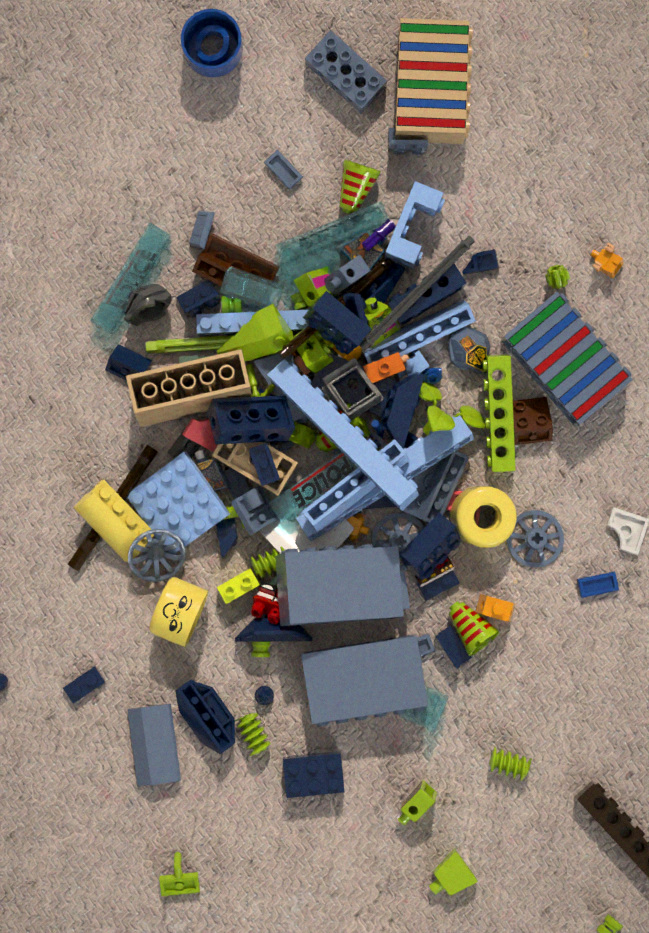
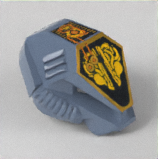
(468, 349)

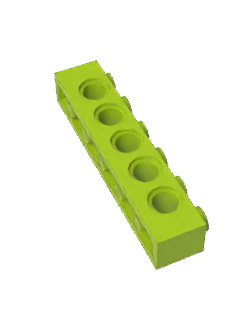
(507, 461)

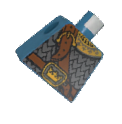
(354, 248)

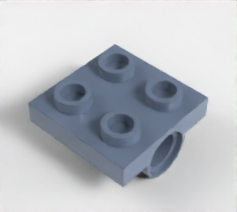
(254, 510)

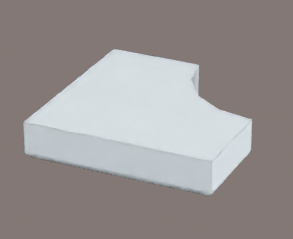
(629, 528)

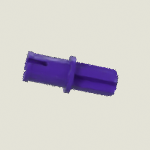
(379, 235)

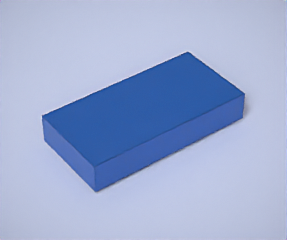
(597, 584)

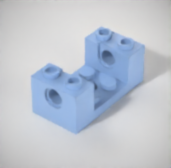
(421, 199)

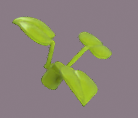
(438, 419)

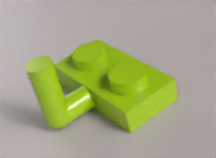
(179, 882)

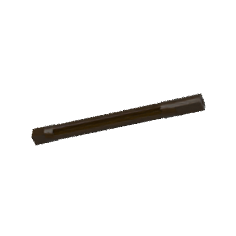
(123, 491)

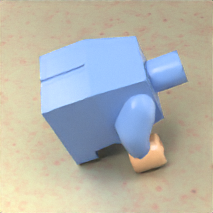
(413, 363)

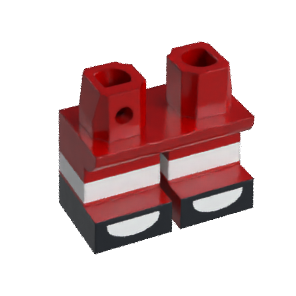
(266, 603)

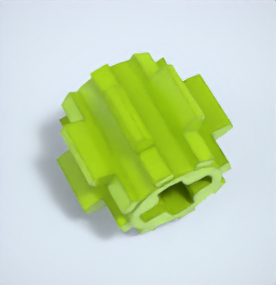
(557, 276)

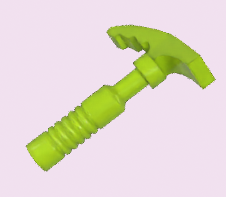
(253, 383)

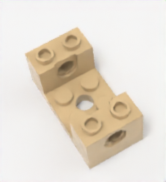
(238, 457)

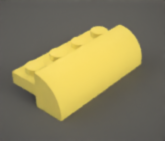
(112, 519)

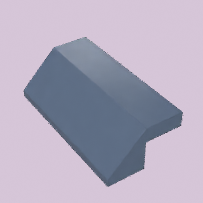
(436, 486)
(154, 744)

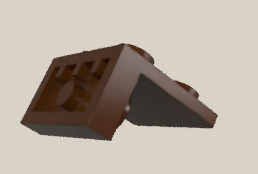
(532, 421)

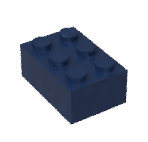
(336, 323)
(430, 547)
(313, 774)

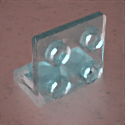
(430, 716)

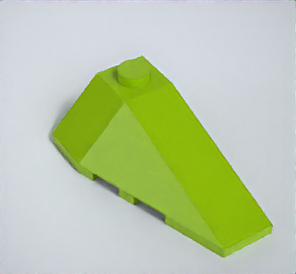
(261, 336)

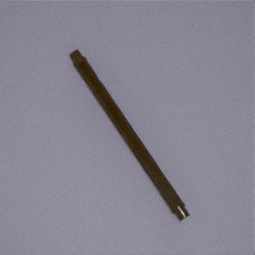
(357, 289)

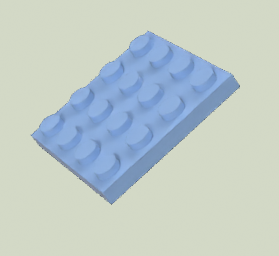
(178, 501)

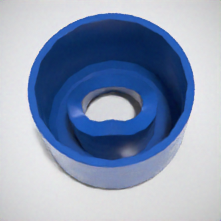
(212, 23)

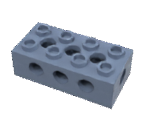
(347, 59)

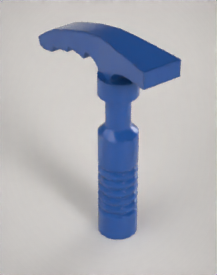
(379, 428)

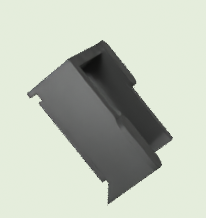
(361, 406)

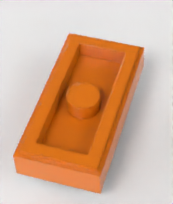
(384, 368)

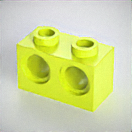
(238, 586)

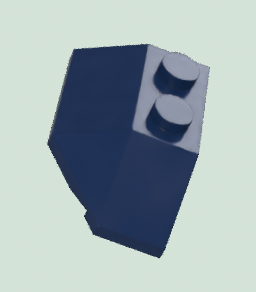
(401, 407)
(262, 630)
(206, 715)

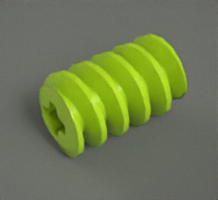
(265, 564)
(253, 733)
(509, 764)

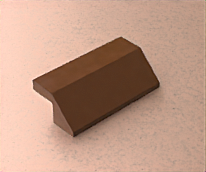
(222, 254)

